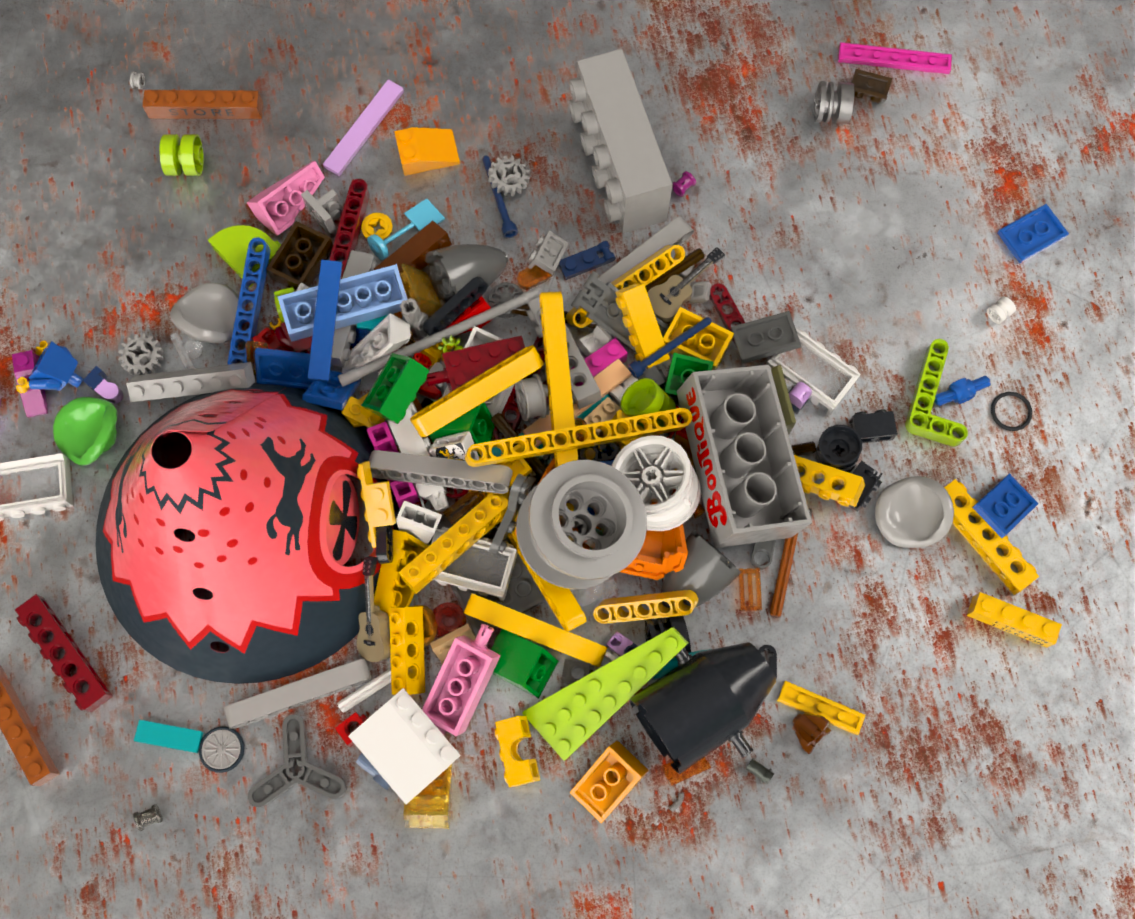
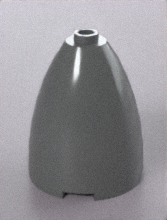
(458, 264)
(704, 571)

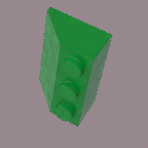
(395, 388)

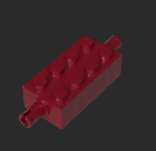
(467, 363)

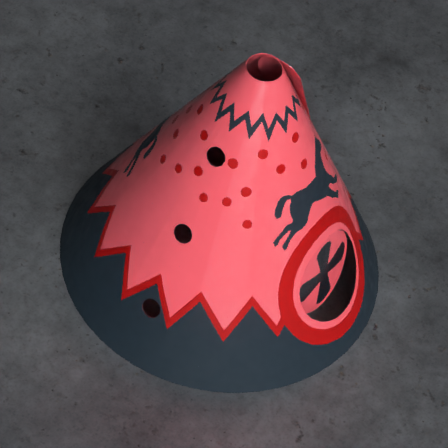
(268, 530)

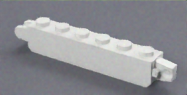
(411, 443)

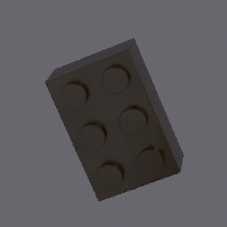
(300, 256)

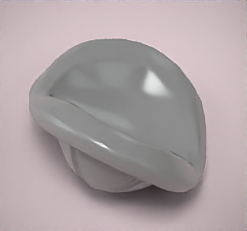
(207, 313)
(914, 512)

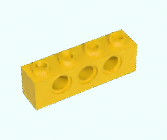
(832, 477)
(407, 649)

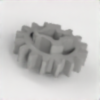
(509, 174)
(141, 355)

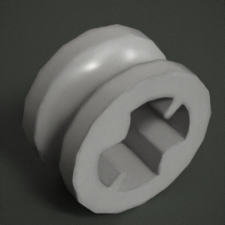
(137, 80)

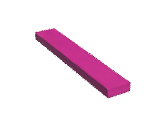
(894, 58)

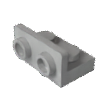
(548, 253)

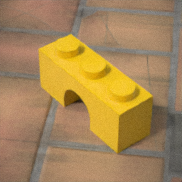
(510, 734)

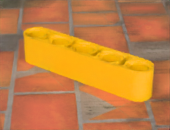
(653, 601)

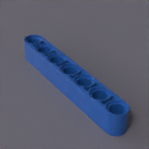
(249, 297)

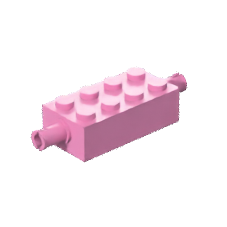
(461, 682)

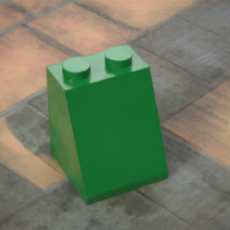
(476, 421)
(523, 663)

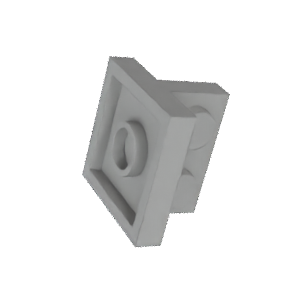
(324, 210)

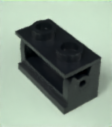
(874, 426)
(871, 483)

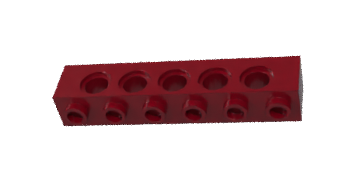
(97, 692)

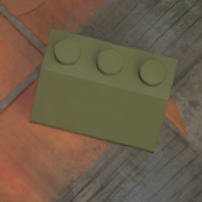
(784, 398)

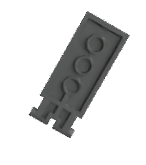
(603, 310)

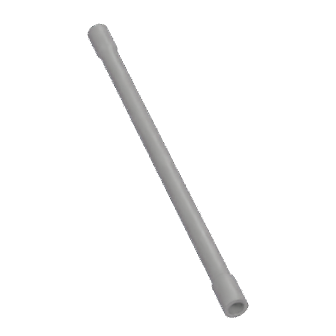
(355, 374)

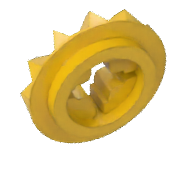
(372, 221)

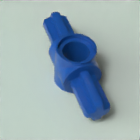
(962, 390)

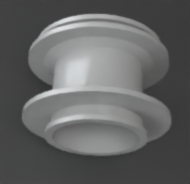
(557, 550)

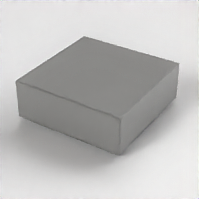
(700, 292)

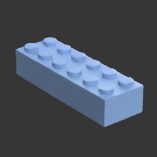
(360, 300)

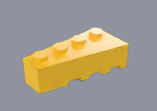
(390, 588)

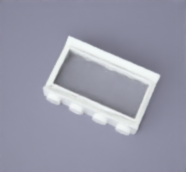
(818, 369)
(35, 486)
(479, 568)

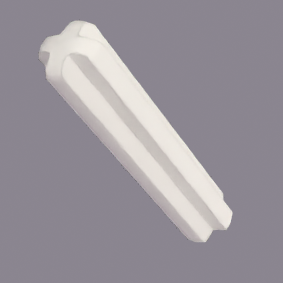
(365, 691)

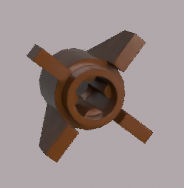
(810, 730)

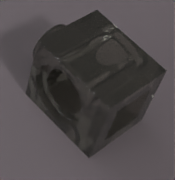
(569, 666)

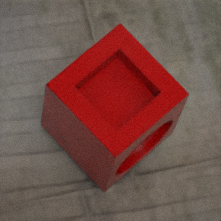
(344, 728)

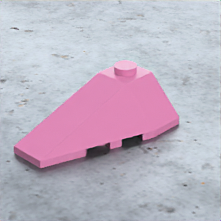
(282, 201)

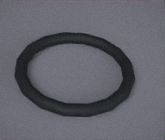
(1018, 396)

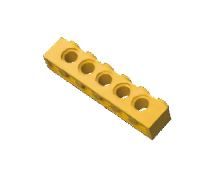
(454, 542)
(987, 548)

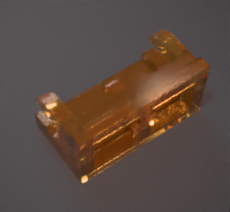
(674, 778)

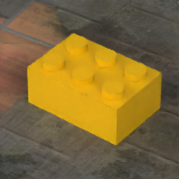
(707, 344)

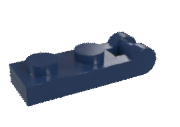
(586, 260)

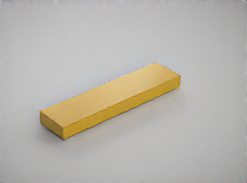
(812, 703)

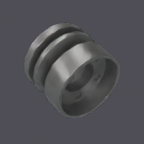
(834, 102)

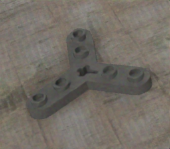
(518, 492)
(283, 779)

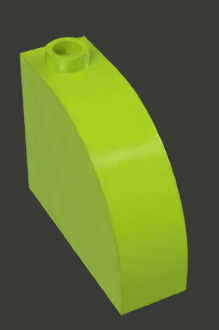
(233, 245)

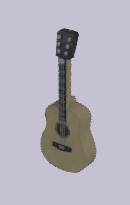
(676, 291)
(374, 632)

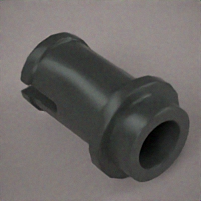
(760, 771)

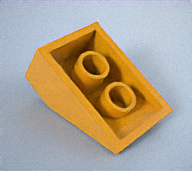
(426, 149)
(609, 781)

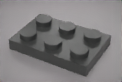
(766, 337)

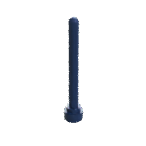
(508, 228)
(637, 368)

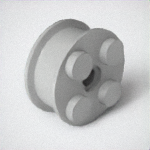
(532, 397)

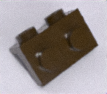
(871, 86)

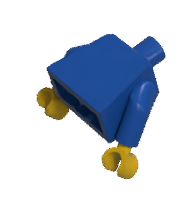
(52, 369)

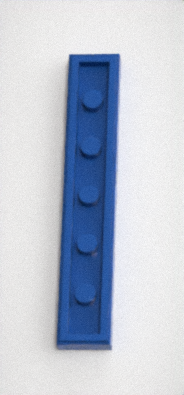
(325, 321)

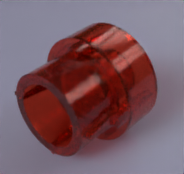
(448, 610)

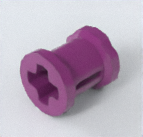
(686, 178)

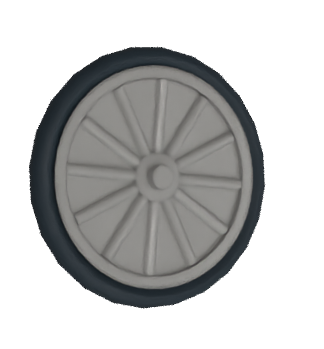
(221, 749)

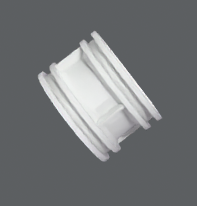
(658, 481)

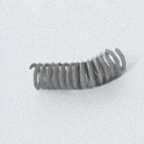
(678, 802)

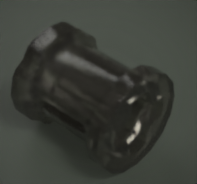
(147, 817)

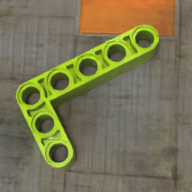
(927, 396)

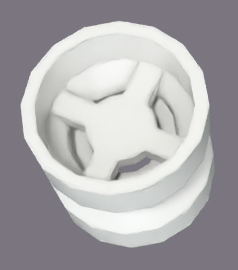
(1003, 308)

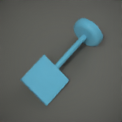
(419, 216)

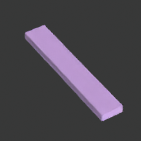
(363, 127)

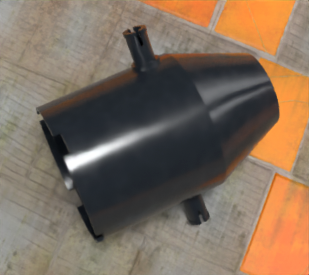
(705, 702)

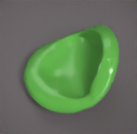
(85, 429)

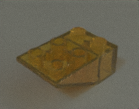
(419, 287)
(432, 805)

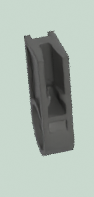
(766, 547)

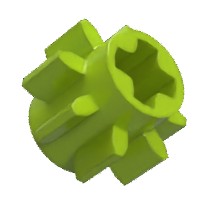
(450, 342)

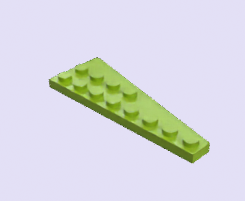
(584, 706)

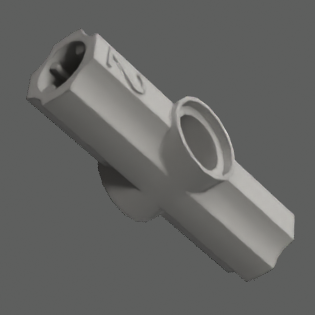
(414, 316)

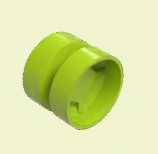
(181, 155)
(644, 398)

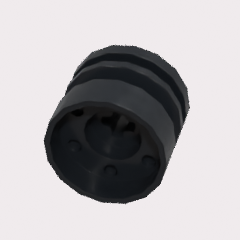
(845, 442)
(677, 622)

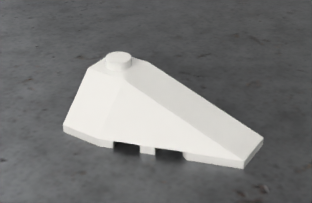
(381, 341)

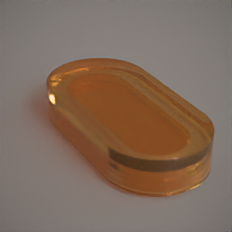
(532, 277)

